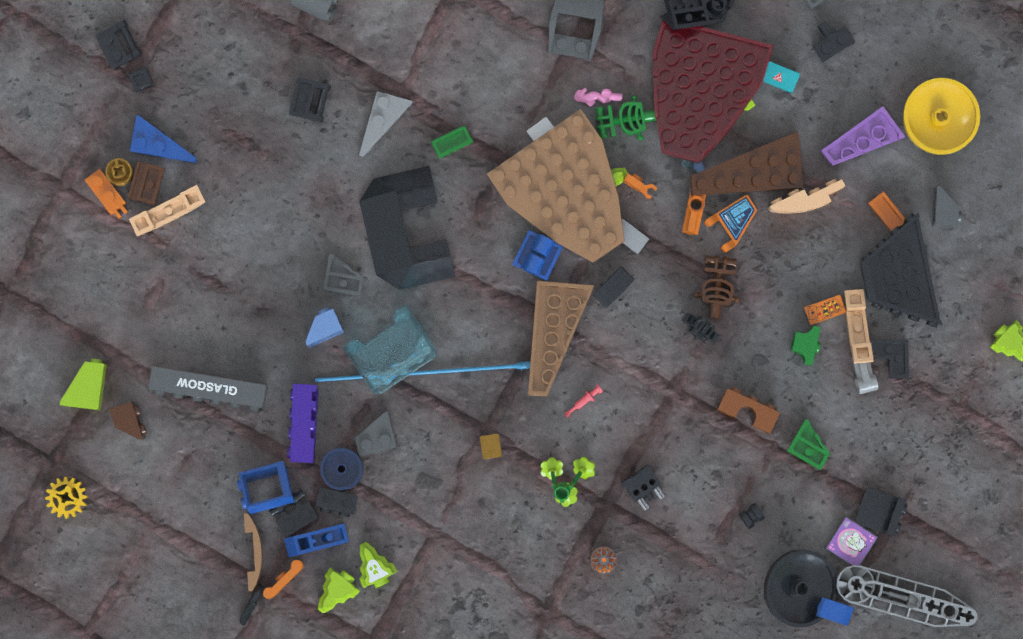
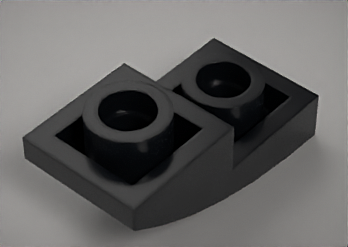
(613, 287)

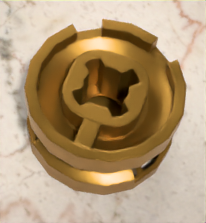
(119, 172)

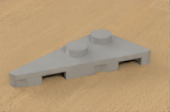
(384, 114)

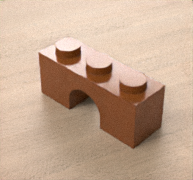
(764, 415)

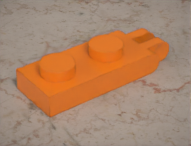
(106, 193)

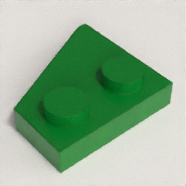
(809, 446)

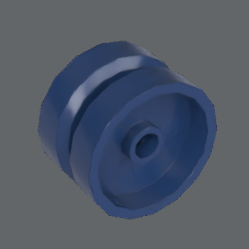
(353, 469)

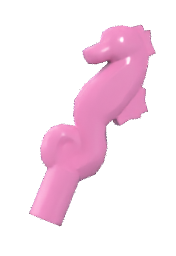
(590, 98)

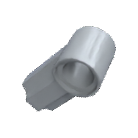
(865, 378)

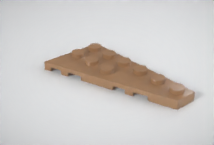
(555, 321)

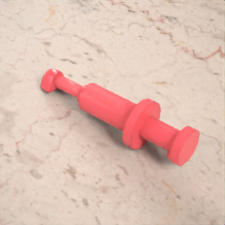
(585, 399)

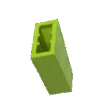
(87, 386)

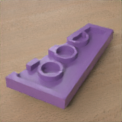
(866, 136)

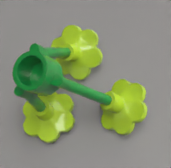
(566, 492)

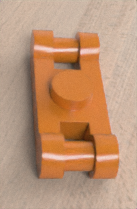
(283, 579)

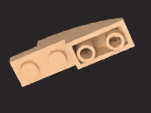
(800, 202)

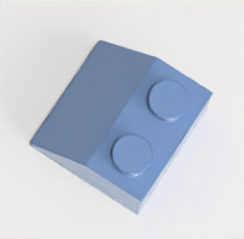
(324, 327)

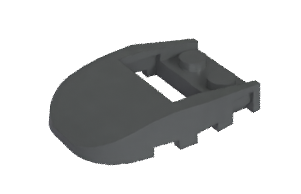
(574, 46)

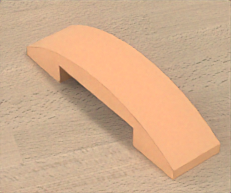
(167, 211)
(857, 326)

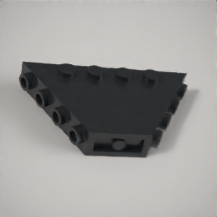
(900, 275)

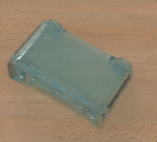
(392, 352)

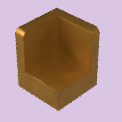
(490, 446)

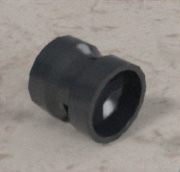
(752, 515)

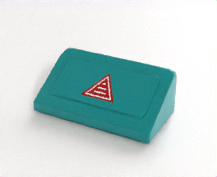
(781, 77)

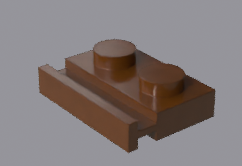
(146, 183)

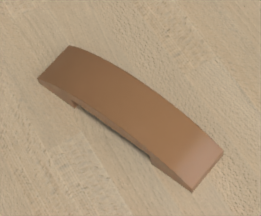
(254, 576)

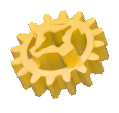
(70, 488)

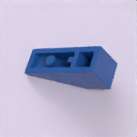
(316, 540)

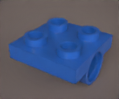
(537, 255)

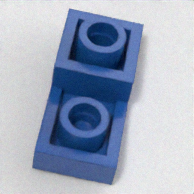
(834, 611)

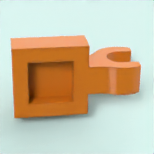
(634, 182)

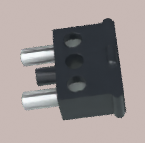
(639, 478)

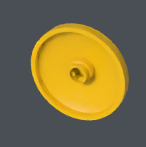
(941, 116)

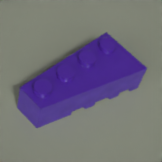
(304, 423)

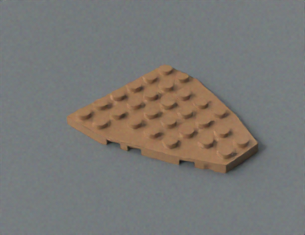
(565, 188)

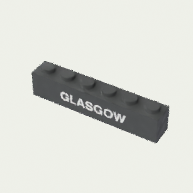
(207, 387)

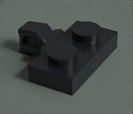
(832, 41)

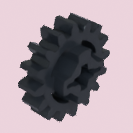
(700, 328)

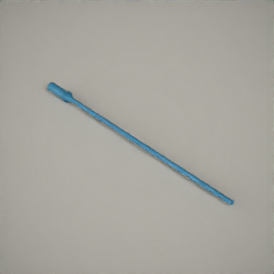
(521, 365)

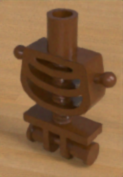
(715, 304)

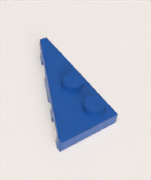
(152, 142)

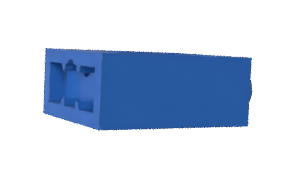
(263, 472)

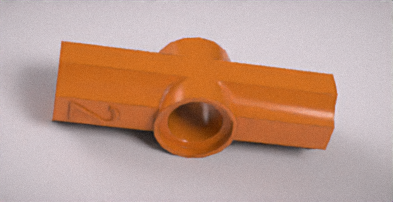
(693, 217)

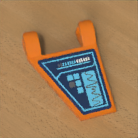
(734, 220)

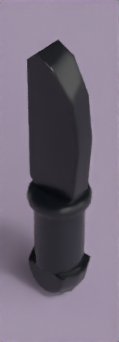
(251, 604)

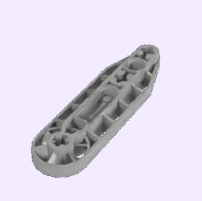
(915, 600)

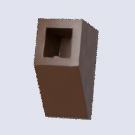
(126, 419)

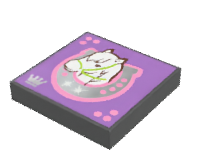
(851, 542)

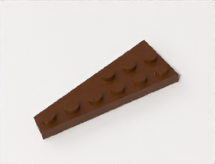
(762, 169)

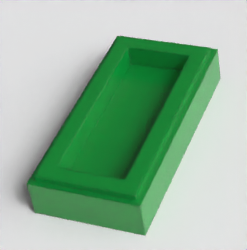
(451, 141)

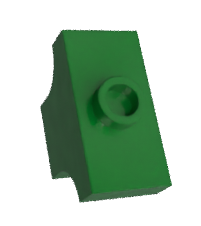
(806, 344)

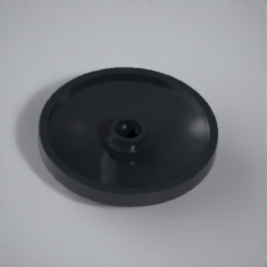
(797, 586)

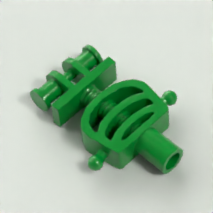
(644, 116)

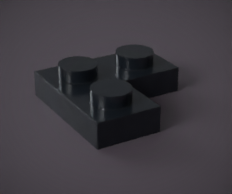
(897, 354)

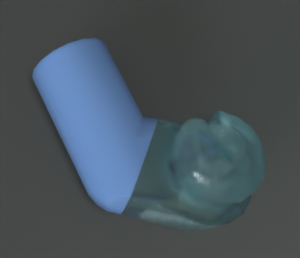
(692, 165)

